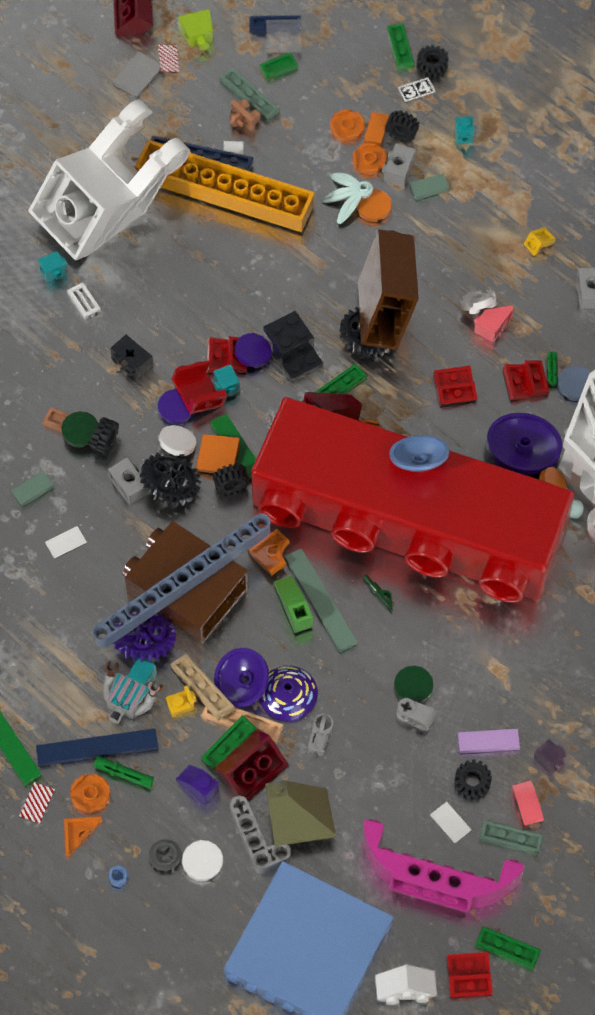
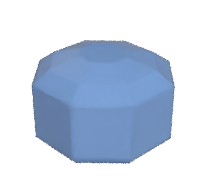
(118, 876)

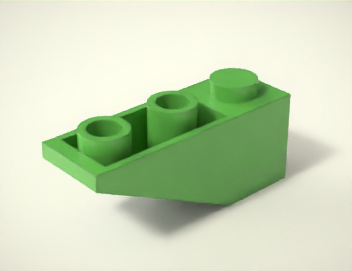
(294, 604)

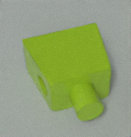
(197, 28)

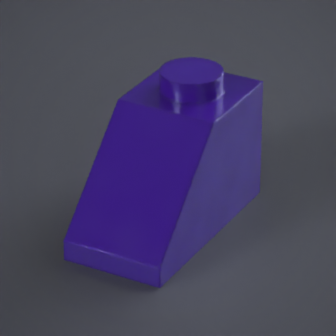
(199, 783)

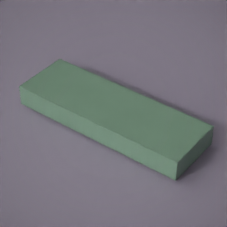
(511, 837)

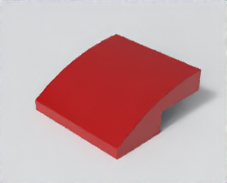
(222, 353)
(526, 380)
(455, 385)
(469, 974)

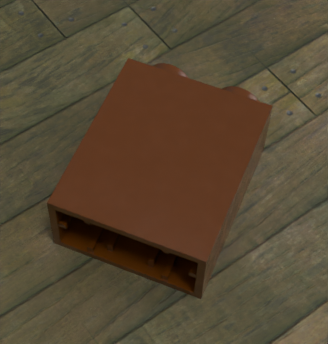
(387, 289)
(202, 606)

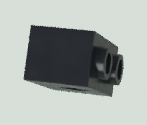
(131, 357)

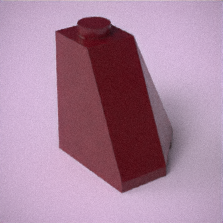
(338, 403)

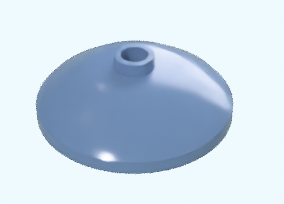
(419, 453)

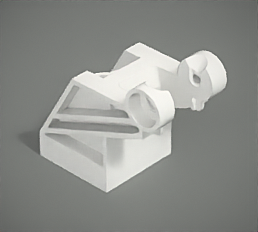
(98, 191)
(579, 455)

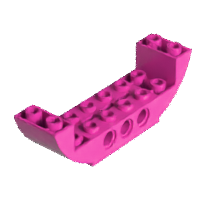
(436, 882)

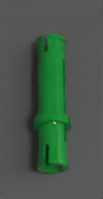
(122, 771)

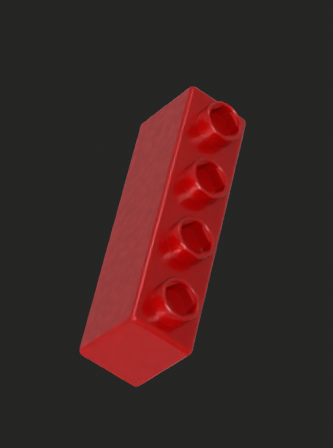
(442, 520)

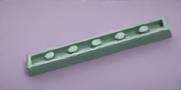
(320, 600)

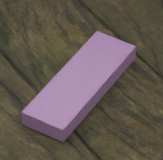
(488, 741)

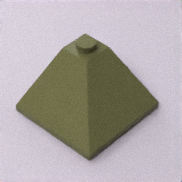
(299, 812)

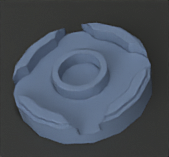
(572, 382)

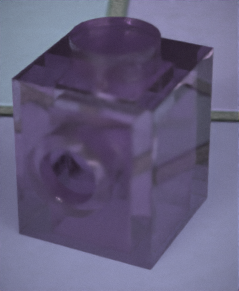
(550, 757)

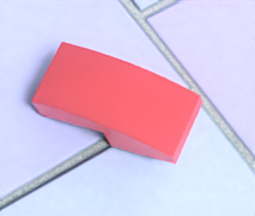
(528, 802)

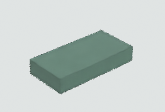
(429, 186)
(32, 489)

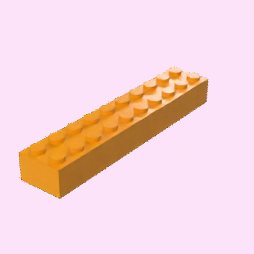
(237, 189)

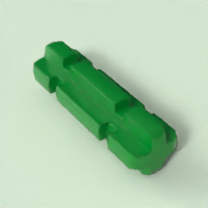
(552, 368)

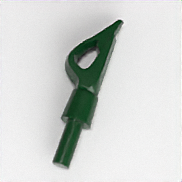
(380, 593)

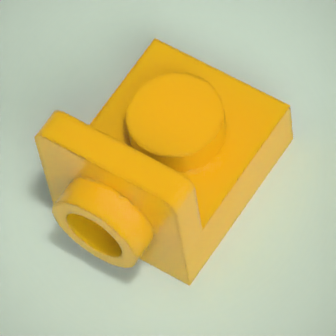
(538, 239)
(181, 702)

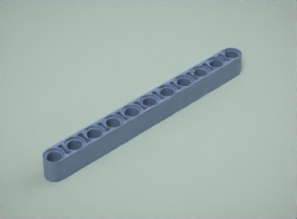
(179, 588)

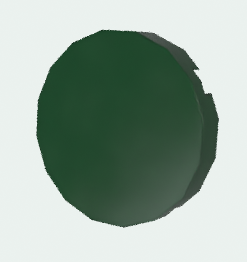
(78, 428)
(413, 683)

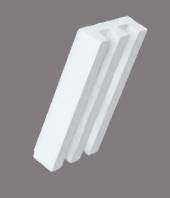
(89, 311)

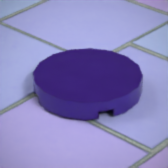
(253, 350)
(173, 408)

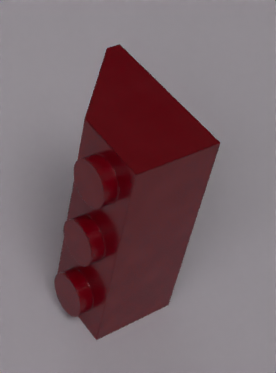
(132, 16)
(251, 765)

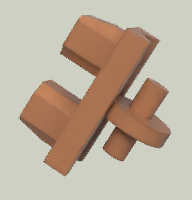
(241, 117)

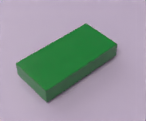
(278, 66)

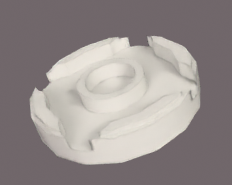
(177, 440)
(202, 860)

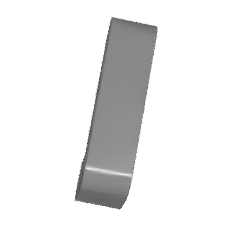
(254, 834)

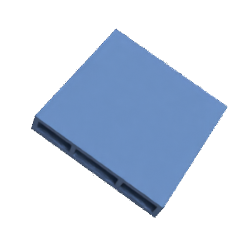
(307, 945)

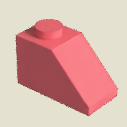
(492, 322)

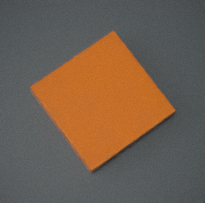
(217, 452)

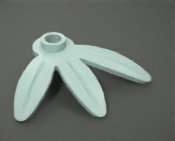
(354, 190)

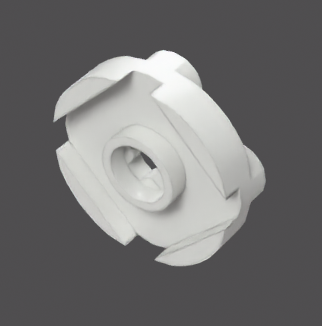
(477, 300)

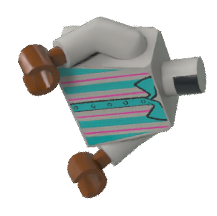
(127, 696)

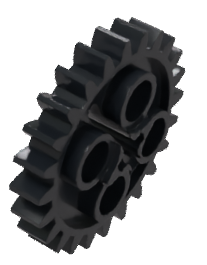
(352, 336)
(170, 479)

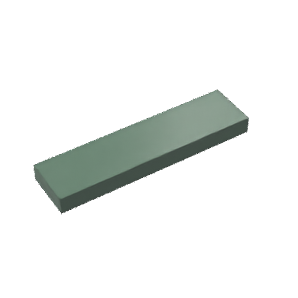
(251, 94)

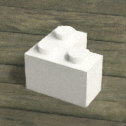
(406, 983)

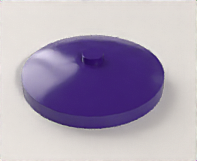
(524, 443)

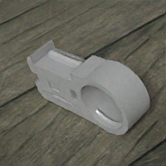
(320, 736)

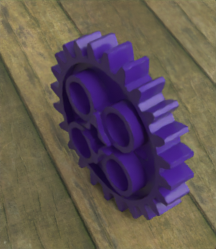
(148, 639)

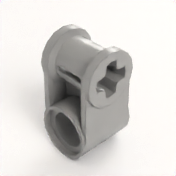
(417, 715)

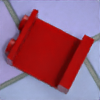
(197, 388)

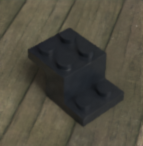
(293, 346)

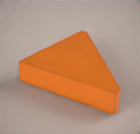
(77, 830)

